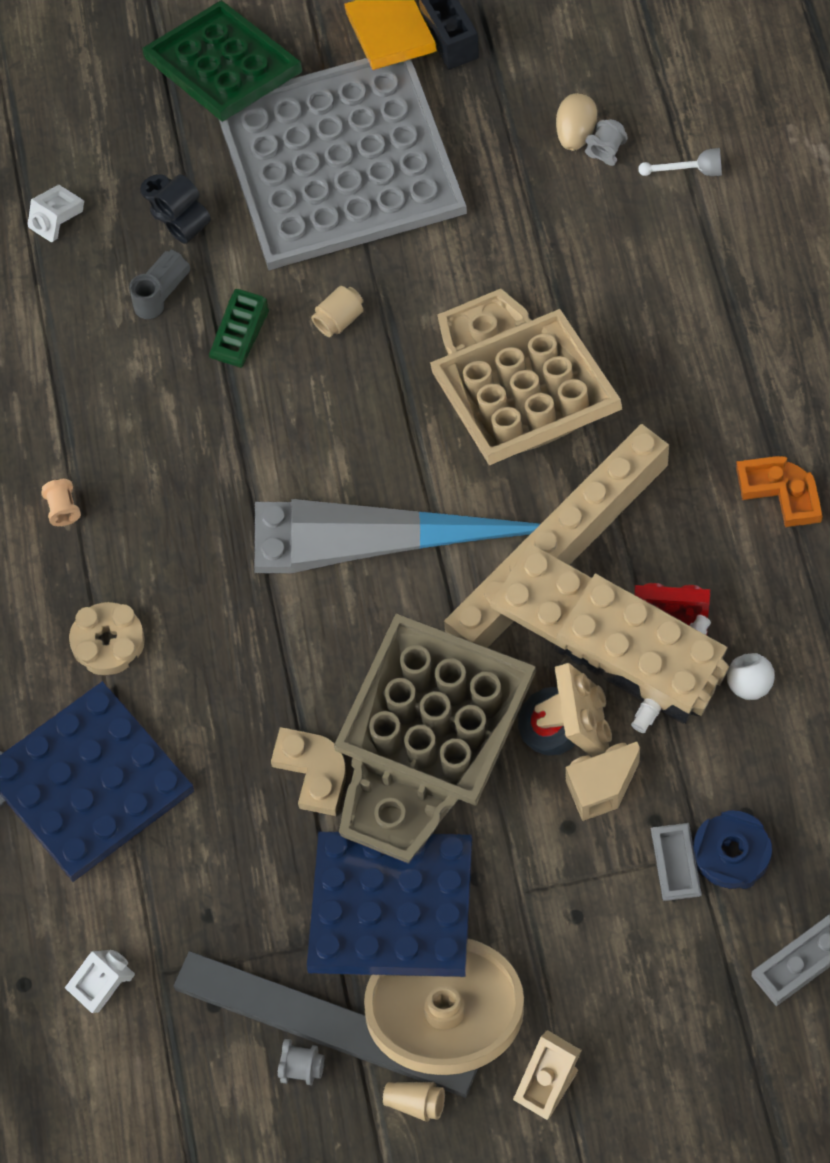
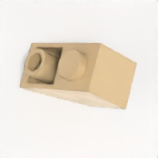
(602, 780)

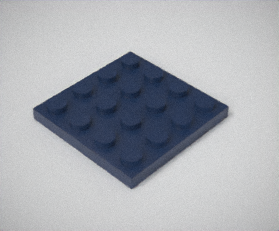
(89, 781)
(388, 913)

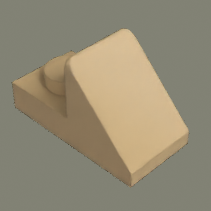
(548, 1075)

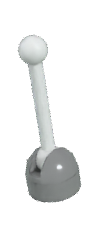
(708, 163)

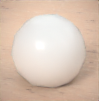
(750, 676)

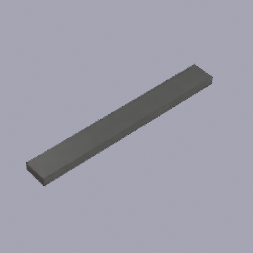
(298, 1015)

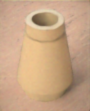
(416, 1099)

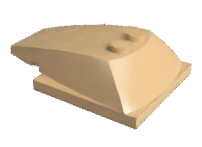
(517, 376)

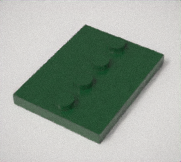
(222, 60)

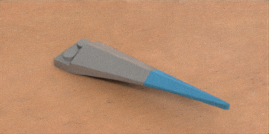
(321, 534)

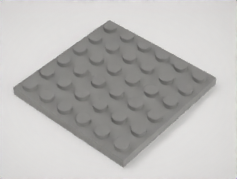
(341, 161)

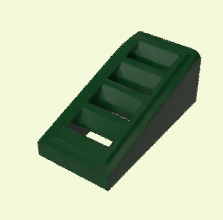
(246, 307)

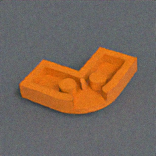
(778, 477)

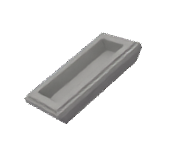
(676, 862)

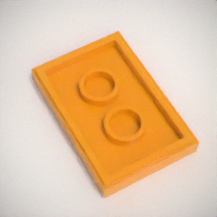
(390, 30)

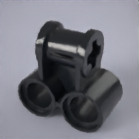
(176, 205)

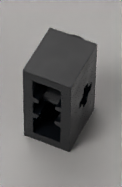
(451, 30)

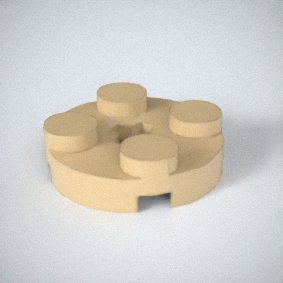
(102, 618)

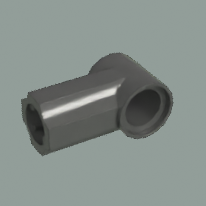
(151, 289)

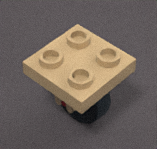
(566, 716)

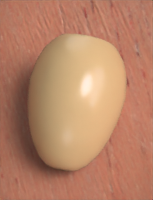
(575, 120)

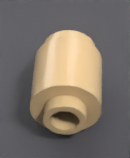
(337, 311)

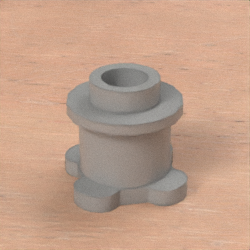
(606, 141)
(300, 1063)

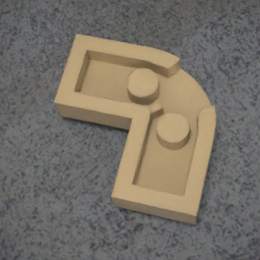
(321, 764)

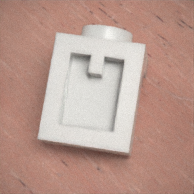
(51, 210)
(99, 978)

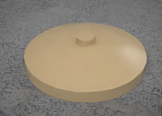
(447, 1021)

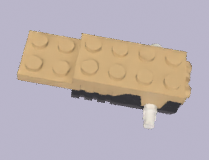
(615, 636)

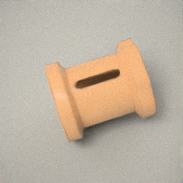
(60, 502)

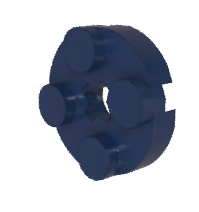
(727, 871)

